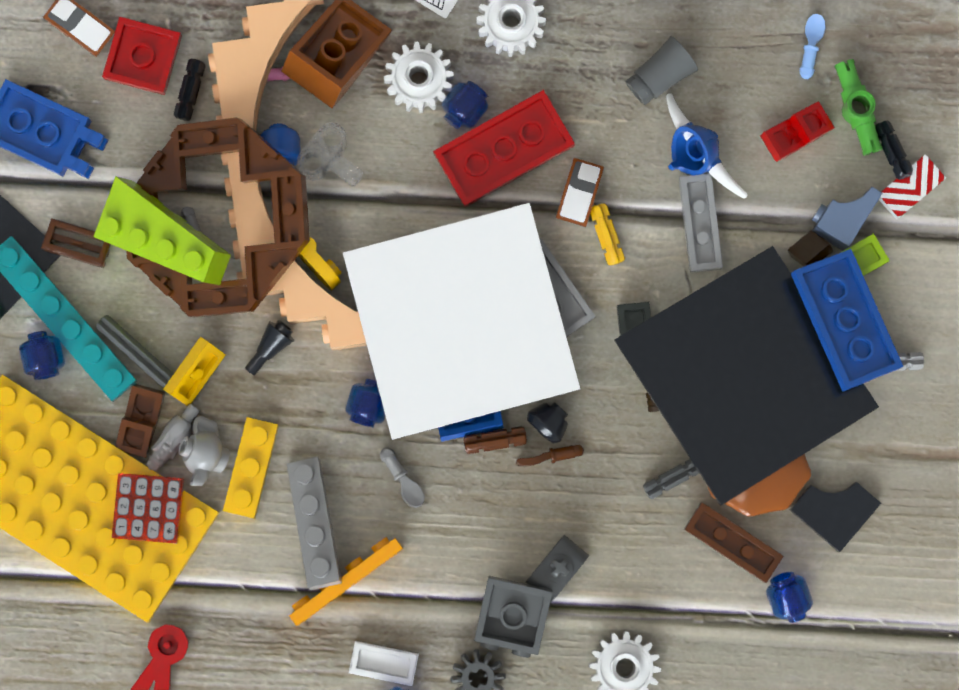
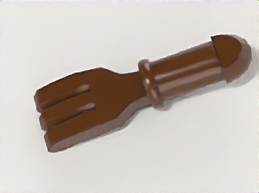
(554, 454)

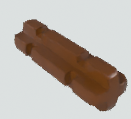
(495, 440)

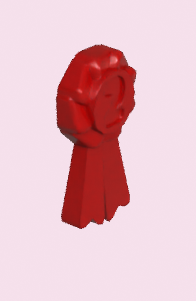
(167, 646)

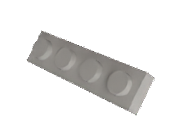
(314, 523)

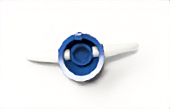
(697, 150)

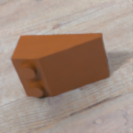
(335, 51)

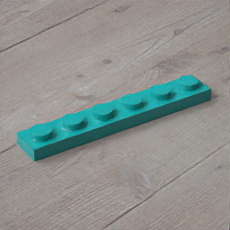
(64, 320)

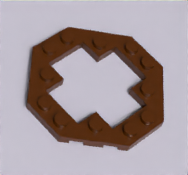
(263, 262)

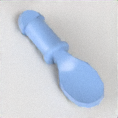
(814, 32)

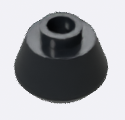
(549, 421)

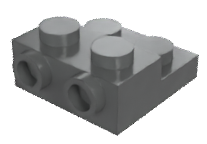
(513, 616)

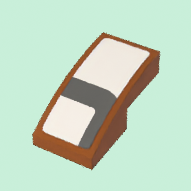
(79, 25)
(579, 192)

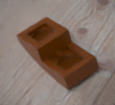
(140, 420)

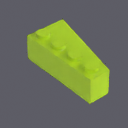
(151, 230)

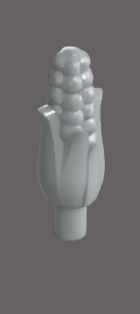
(171, 438)

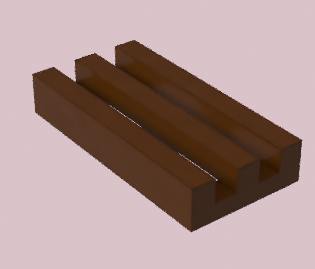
(50, 235)

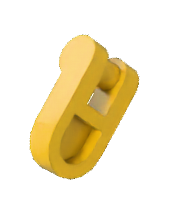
(326, 271)

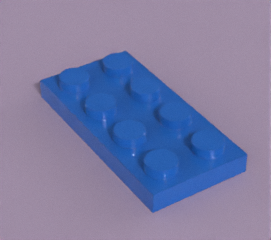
(846, 320)

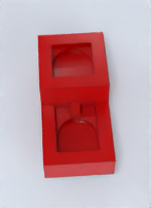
(797, 131)

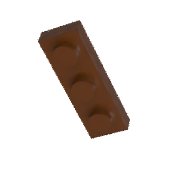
(733, 542)

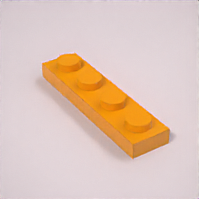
(356, 571)

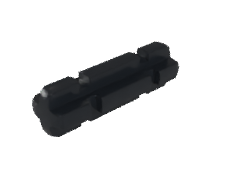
(189, 89)
(893, 150)

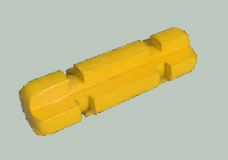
(607, 234)

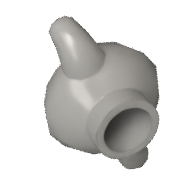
(203, 451)

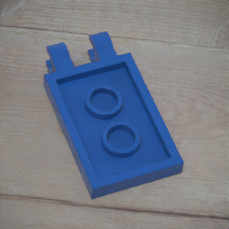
(45, 131)

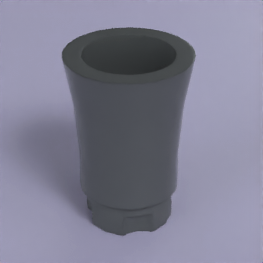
(661, 71)

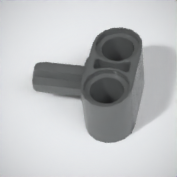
(558, 566)

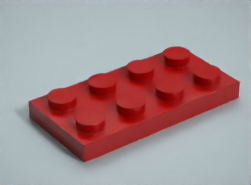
(504, 148)

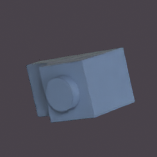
(842, 221)

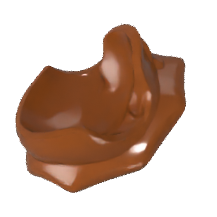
(774, 491)

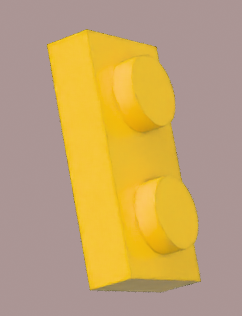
(194, 371)

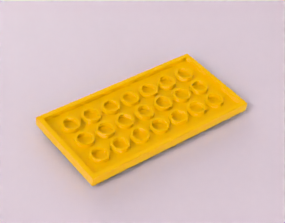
(61, 503)

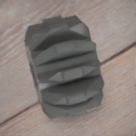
(474, 667)

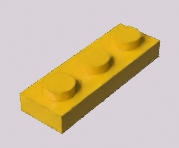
(250, 467)

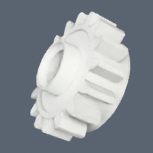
(511, 38)
(418, 61)
(617, 650)

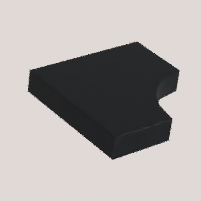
(835, 515)

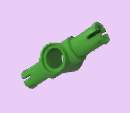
(855, 91)

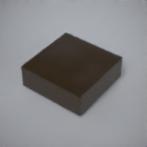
(810, 249)

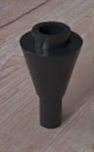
(274, 340)

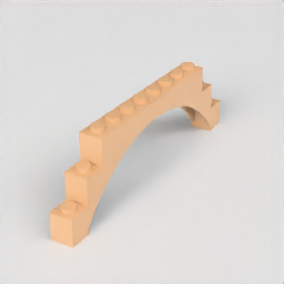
(241, 76)

